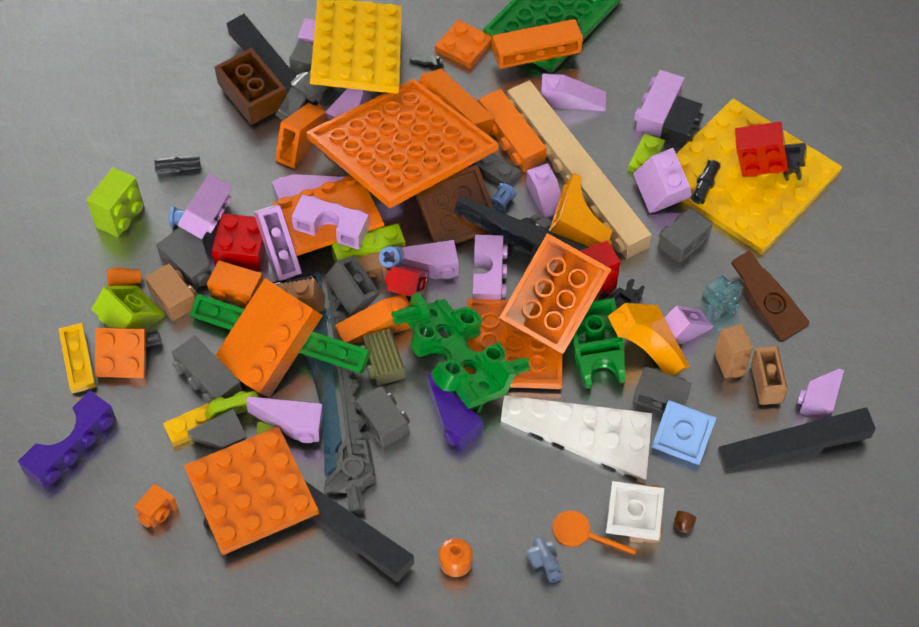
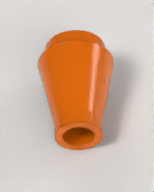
(123, 276)

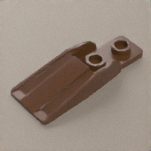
(769, 298)

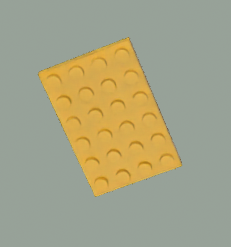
(357, 45)

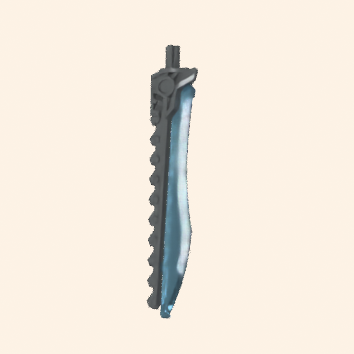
(355, 456)

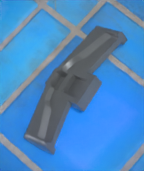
(299, 92)

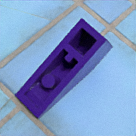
(456, 420)

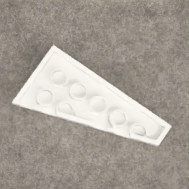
(594, 432)

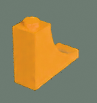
(575, 219)
(649, 330)

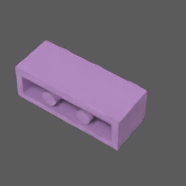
(658, 102)
(206, 207)
(277, 242)

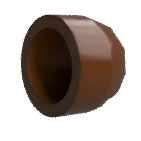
(684, 521)

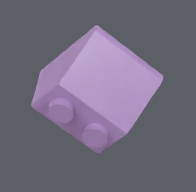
(662, 181)

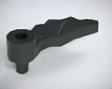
(428, 59)

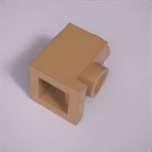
(373, 267)

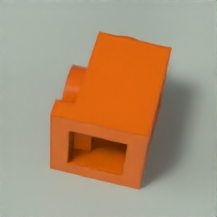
(155, 506)

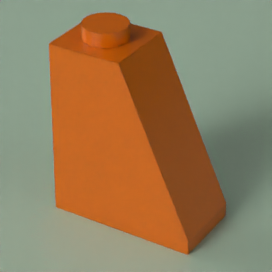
(293, 134)

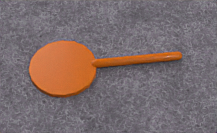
(573, 529)

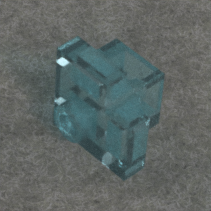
(721, 298)

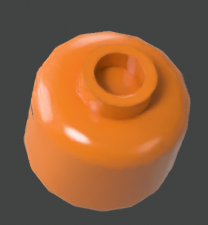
(455, 557)

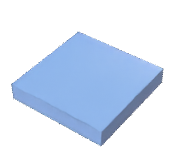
(684, 432)

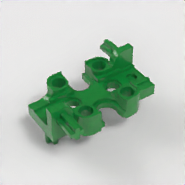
(492, 371)

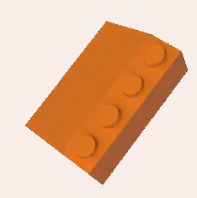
(345, 192)
(554, 294)
(267, 337)

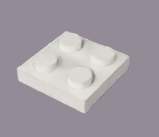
(635, 510)

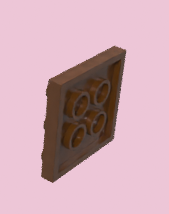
(439, 202)

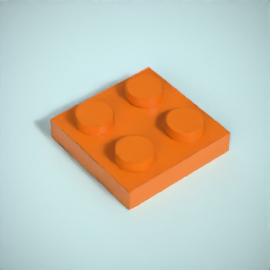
(463, 44)
(120, 352)

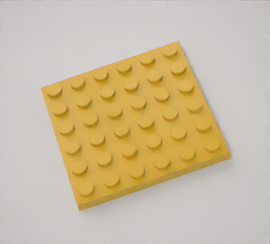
(750, 207)

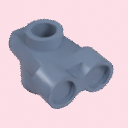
(544, 555)

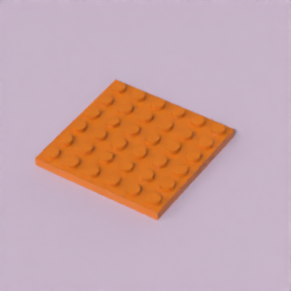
(402, 142)

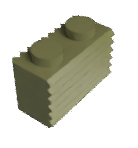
(384, 357)

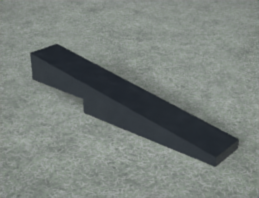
(248, 37)
(514, 231)
(798, 440)
(360, 536)

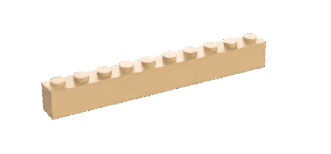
(569, 157)

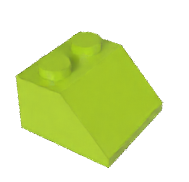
(126, 308)

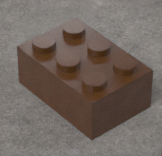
(250, 85)

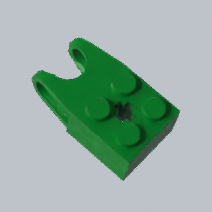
(598, 344)

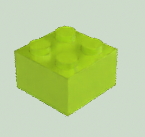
(115, 202)

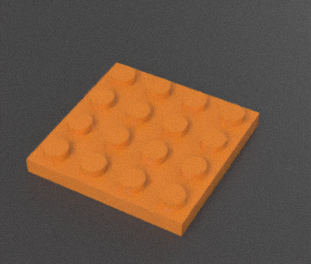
(544, 361)
(251, 490)

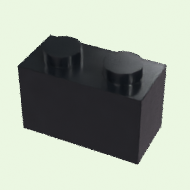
(681, 122)

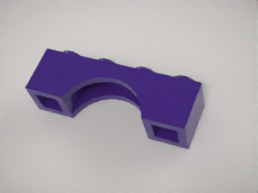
(47, 462)

